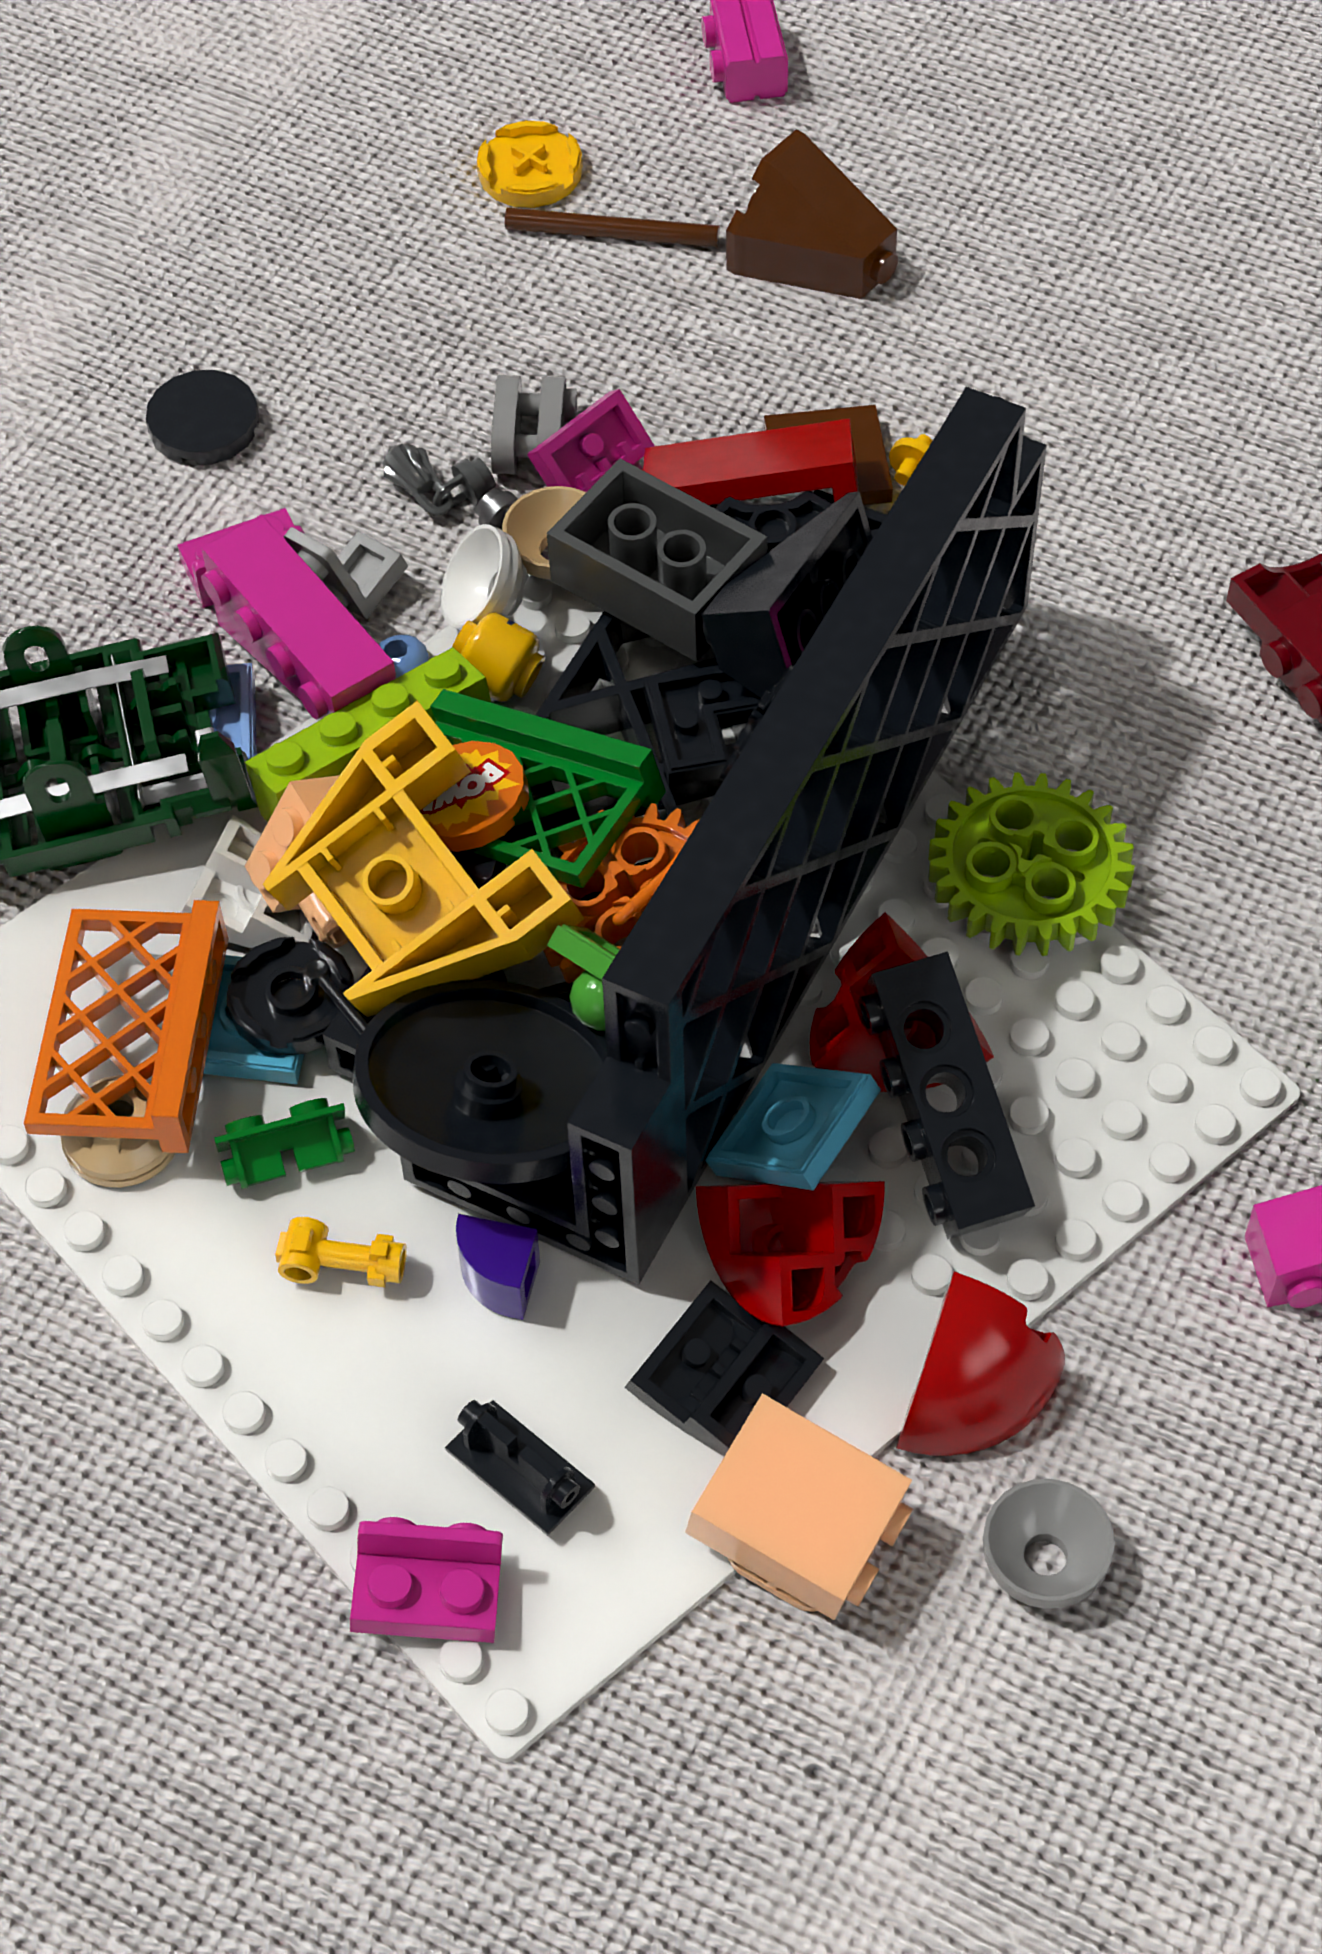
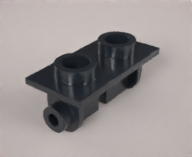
(518, 1465)

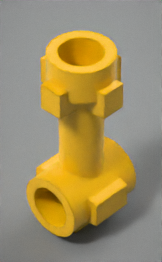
(307, 1248)

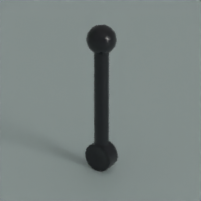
(319, 974)

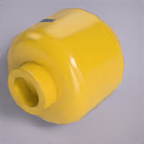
(502, 653)

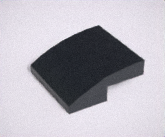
(718, 1366)

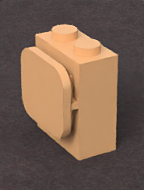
(800, 1510)

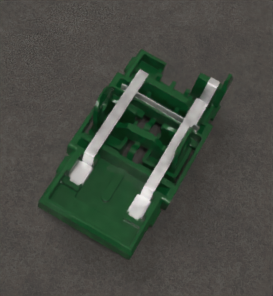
(167, 741)

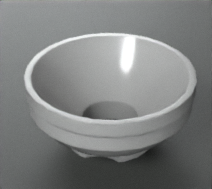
(1054, 1514)

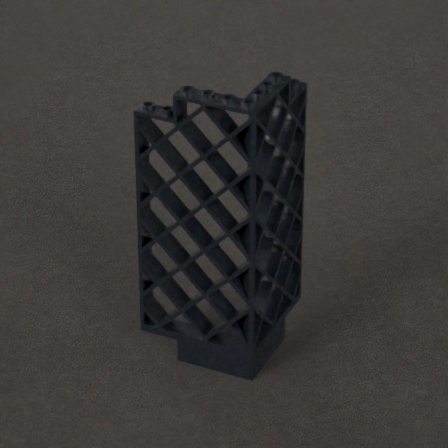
(781, 842)

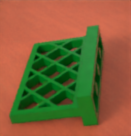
(563, 753)

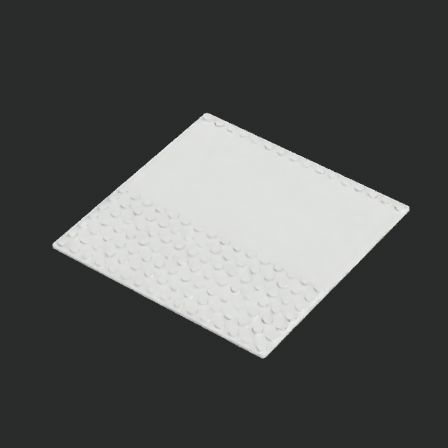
(354, 1389)

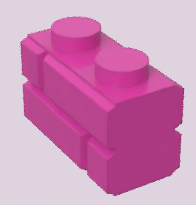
(747, 47)

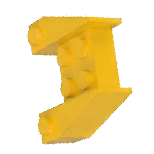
(398, 883)

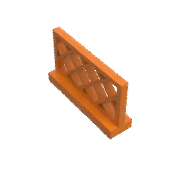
(182, 1042)

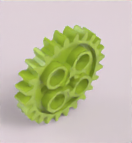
(1030, 864)

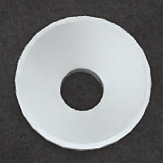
(483, 577)

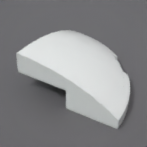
(242, 905)

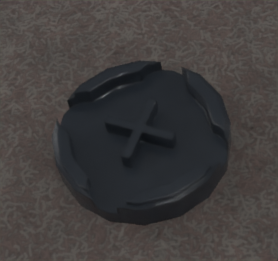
(202, 417)

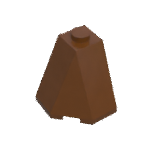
(810, 226)

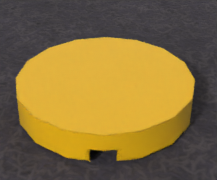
(529, 164)

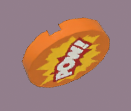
(483, 801)

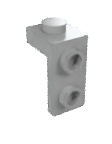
(359, 573)

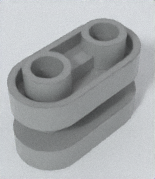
(554, 406)

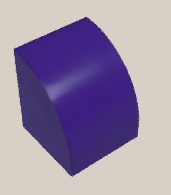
(498, 1263)

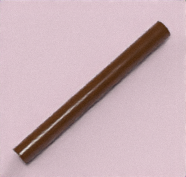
(612, 227)

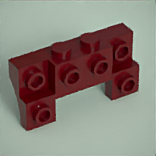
(1286, 614)

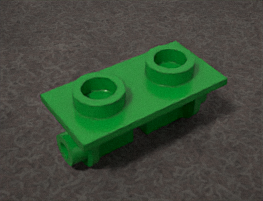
(258, 1145)

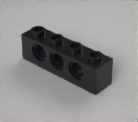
(931, 994)

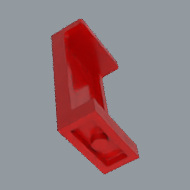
(760, 463)

